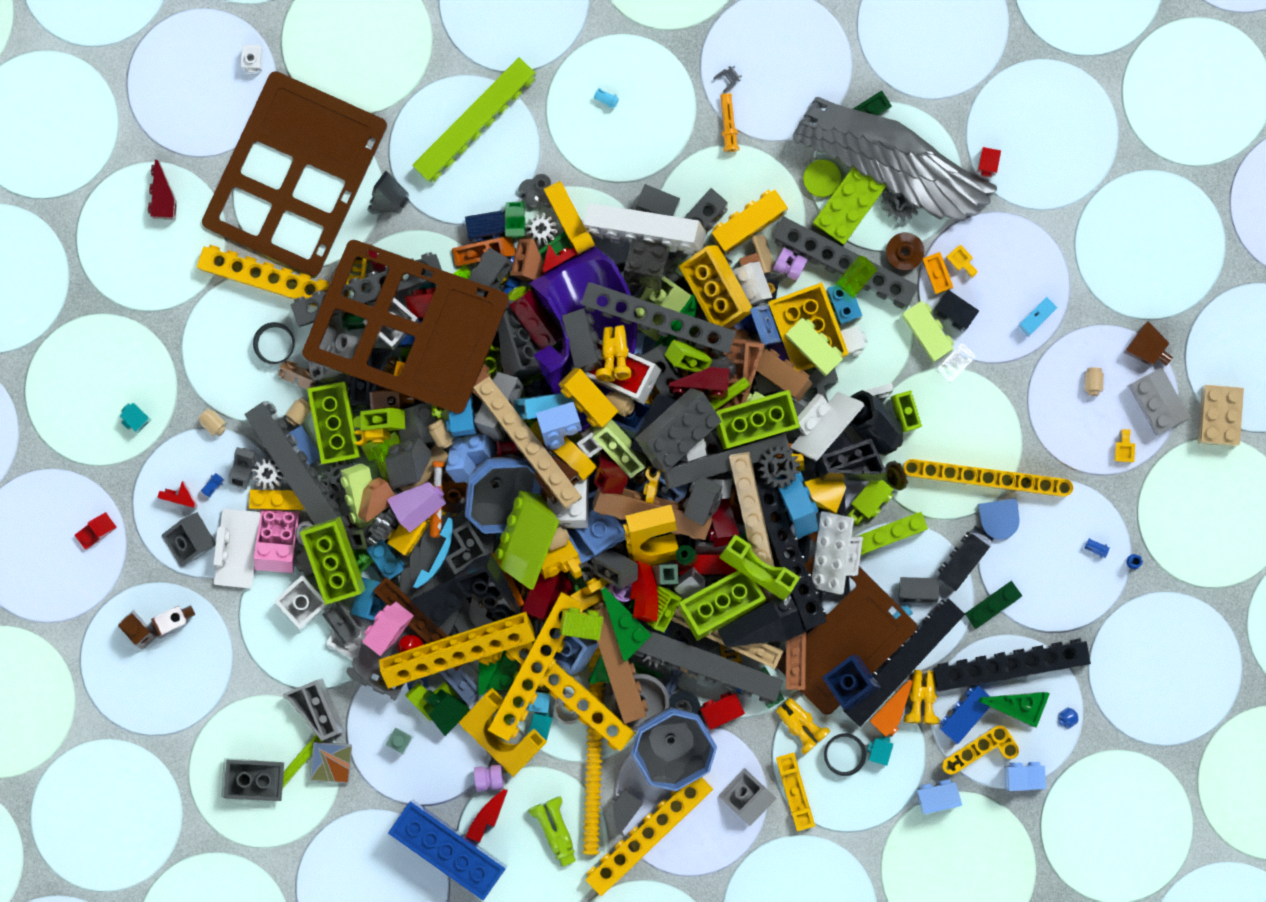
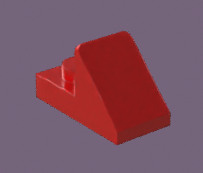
(553, 261)
(184, 496)
(95, 530)

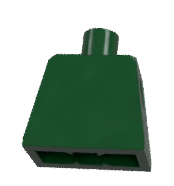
(444, 709)

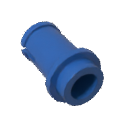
(211, 486)
(1097, 548)
(1129, 561)

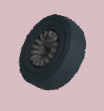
(685, 697)

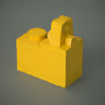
(562, 559)

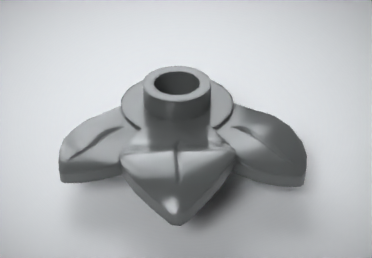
(535, 194)

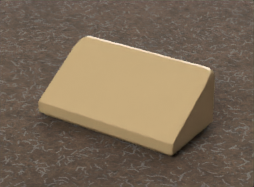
(762, 249)

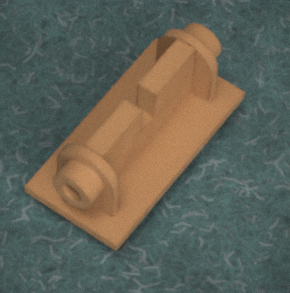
(290, 371)

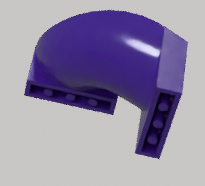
(562, 293)

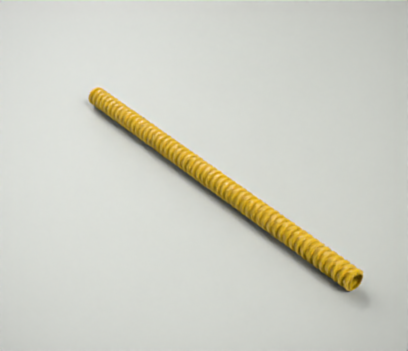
(593, 768)

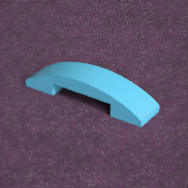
(424, 576)

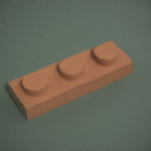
(796, 663)

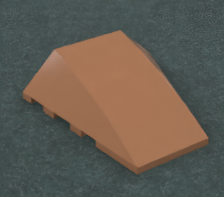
(746, 358)

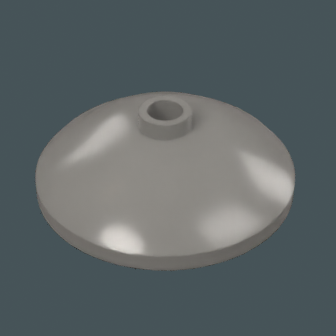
(654, 694)

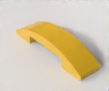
(569, 454)
(795, 791)

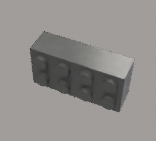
(678, 429)

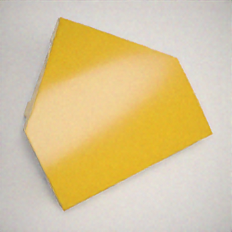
(826, 493)

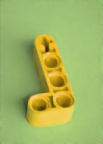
(568, 217)
(977, 753)

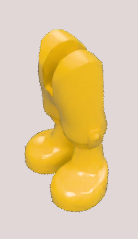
(613, 348)
(919, 693)
(799, 719)

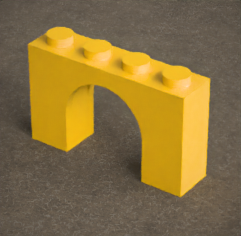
(647, 524)
(510, 756)

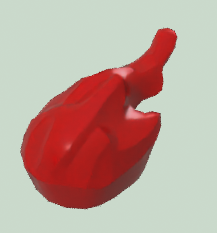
(409, 642)

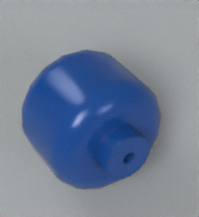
(1068, 718)

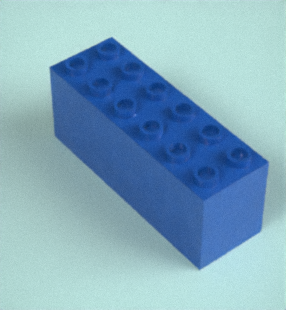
(447, 849)

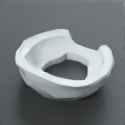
(560, 716)

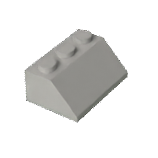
(1159, 401)

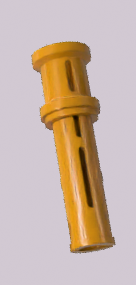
(729, 132)

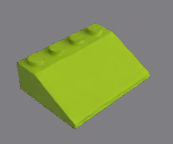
(526, 538)

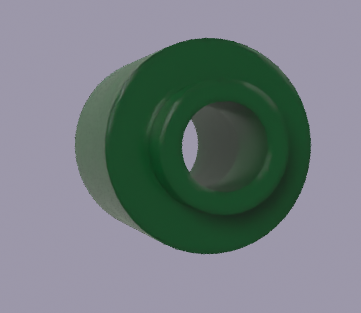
(352, 322)
(692, 556)

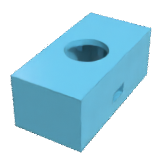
(1043, 311)

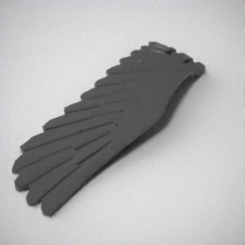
(893, 157)
(421, 559)

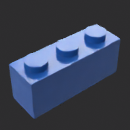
(965, 715)

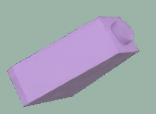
(416, 505)

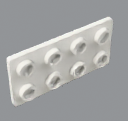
(823, 423)
(236, 548)
(836, 553)

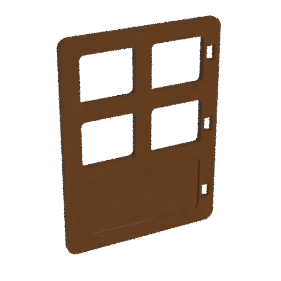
(314, 132)
(447, 343)
(853, 627)

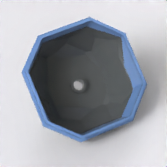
(489, 504)
(674, 762)

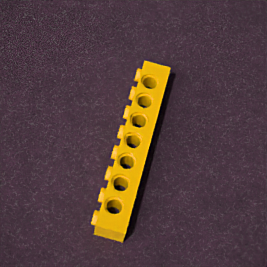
(210, 254)
(456, 650)
(498, 725)
(615, 742)
(602, 885)

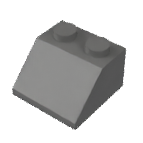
(747, 797)

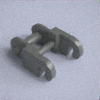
(725, 73)

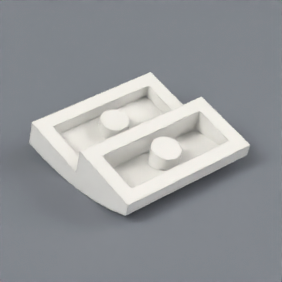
(352, 648)

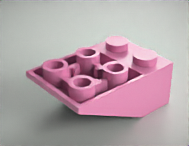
(276, 541)

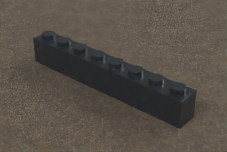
(907, 658)

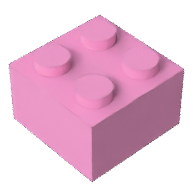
(387, 628)

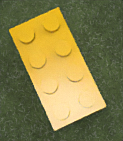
(749, 222)
(716, 287)

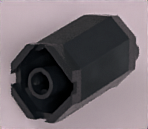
(877, 424)

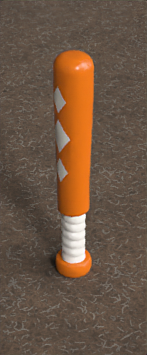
(436, 518)

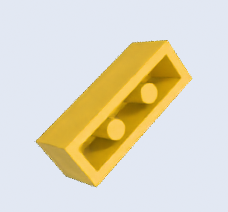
(587, 398)

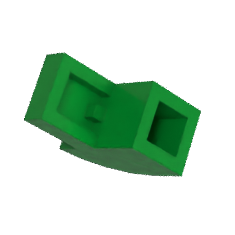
(515, 219)

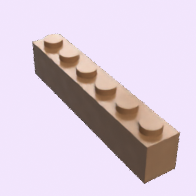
(777, 371)
(634, 502)
(620, 673)

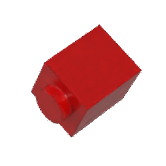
(988, 162)

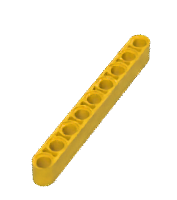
(997, 475)

